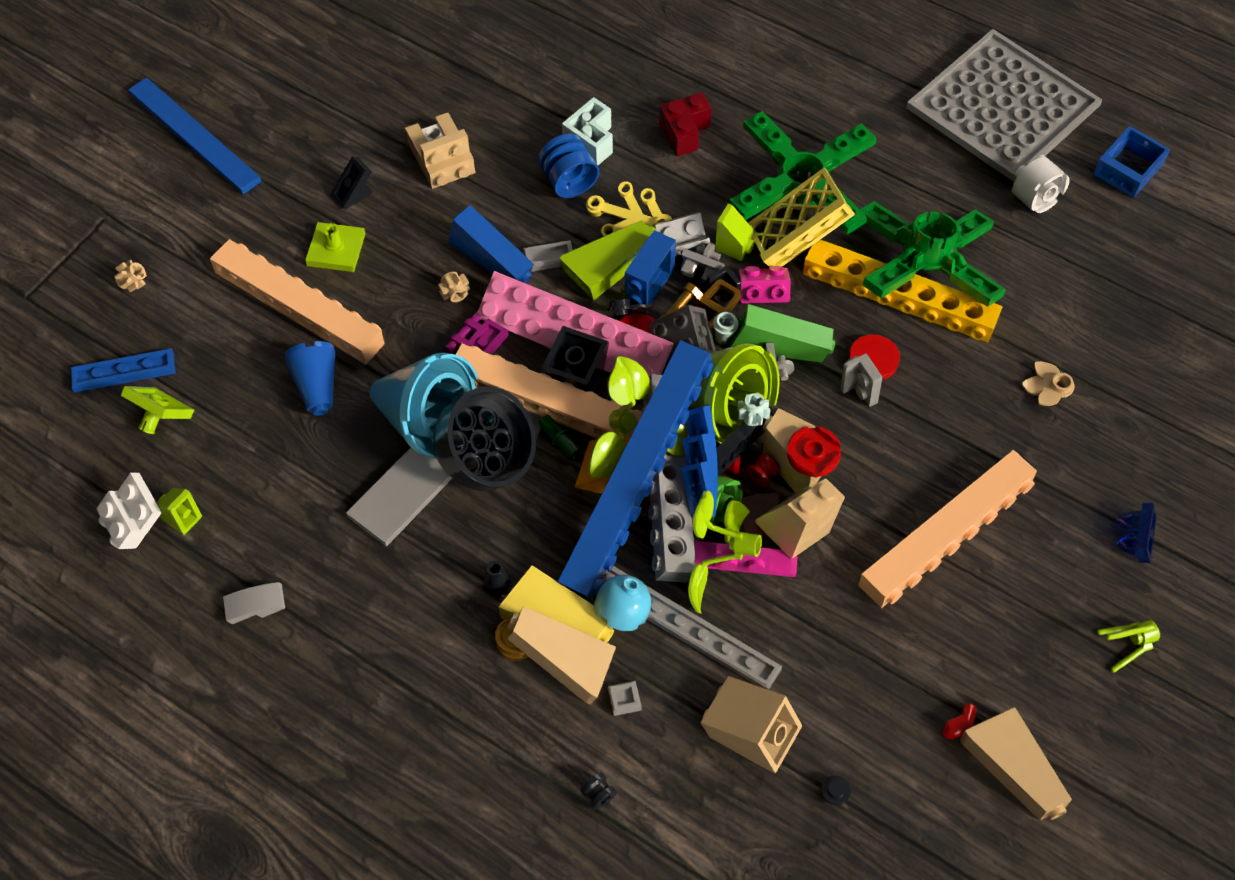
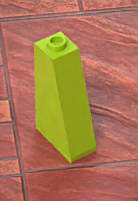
(605, 260)

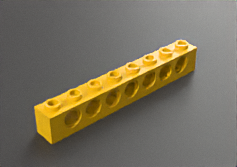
(847, 271)

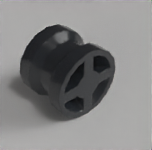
(598, 791)

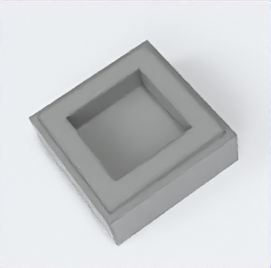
(624, 698)

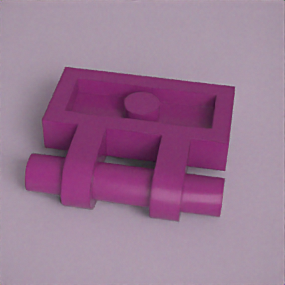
(486, 336)

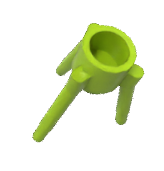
(1140, 634)

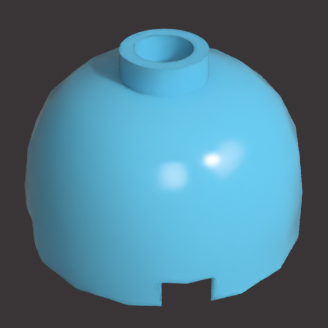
(623, 602)

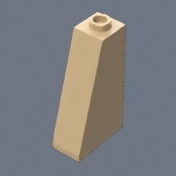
(562, 651)
(1018, 763)

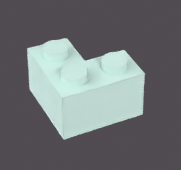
(592, 127)

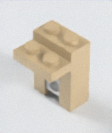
(441, 151)

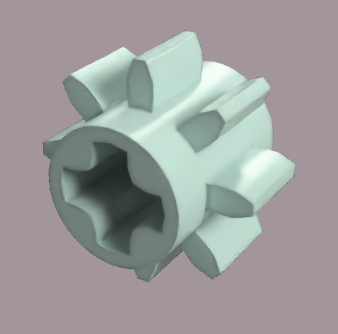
(753, 409)

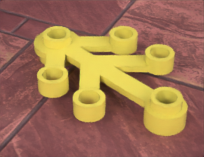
(631, 216)

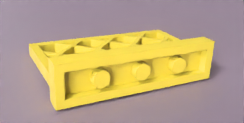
(806, 232)

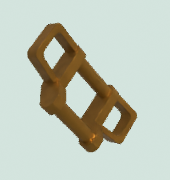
(704, 301)

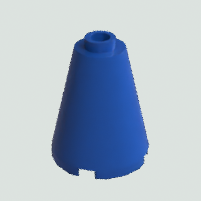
(313, 374)

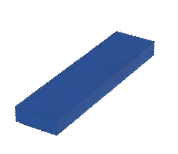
(122, 370)

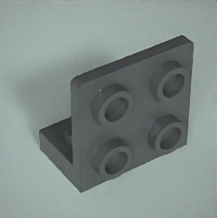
(685, 324)

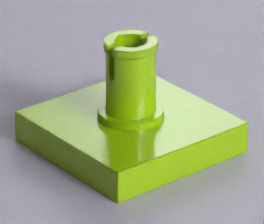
(335, 247)
(157, 406)

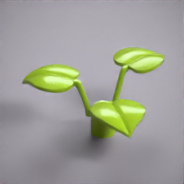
(625, 384)
(740, 542)

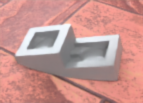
(257, 600)

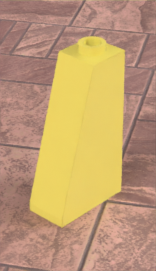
(555, 601)

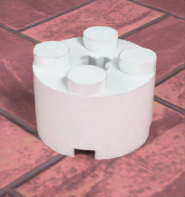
(1039, 184)

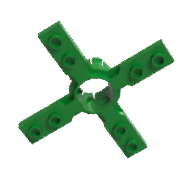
(790, 161)
(940, 256)

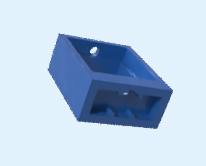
(1124, 177)
(650, 269)

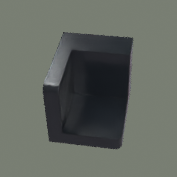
(721, 296)

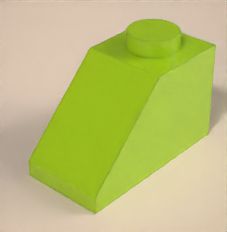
(733, 234)
(179, 510)

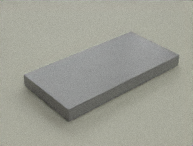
(399, 496)

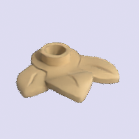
(1046, 384)

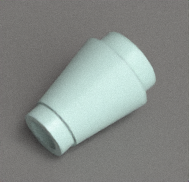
(725, 326)

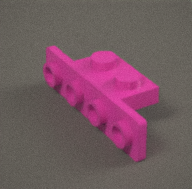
(768, 561)

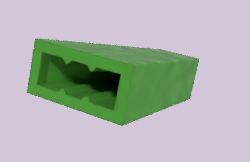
(790, 335)

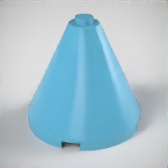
(418, 394)

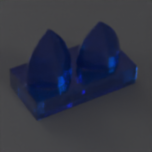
(1145, 524)

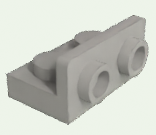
(686, 230)
(864, 377)

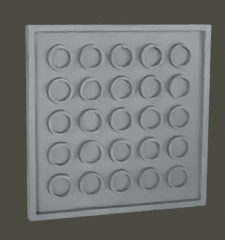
(1003, 104)

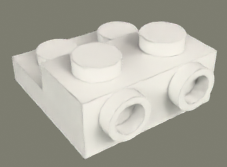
(128, 512)

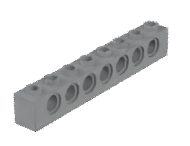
(680, 538)

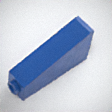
(487, 246)

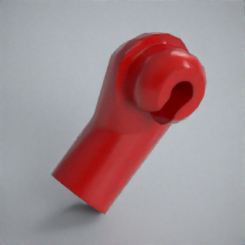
(956, 726)

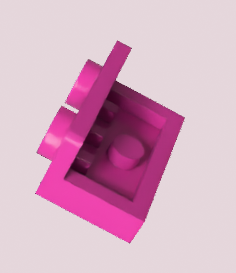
(765, 284)

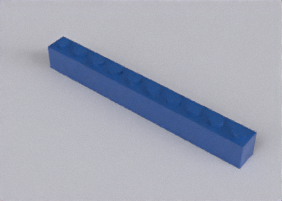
(636, 470)

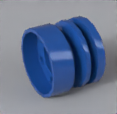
(568, 165)

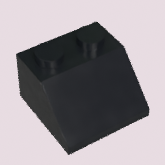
(577, 359)

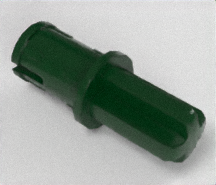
(560, 437)

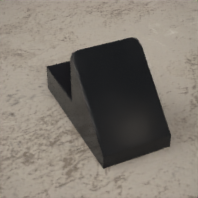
(351, 184)

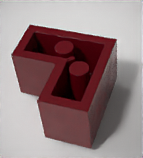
(683, 120)

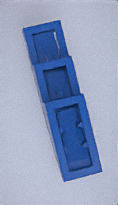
(701, 458)

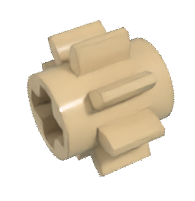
(130, 275)
(454, 286)

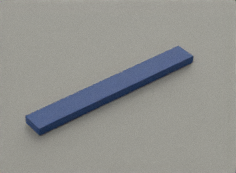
(195, 136)

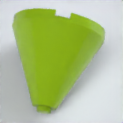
(734, 374)

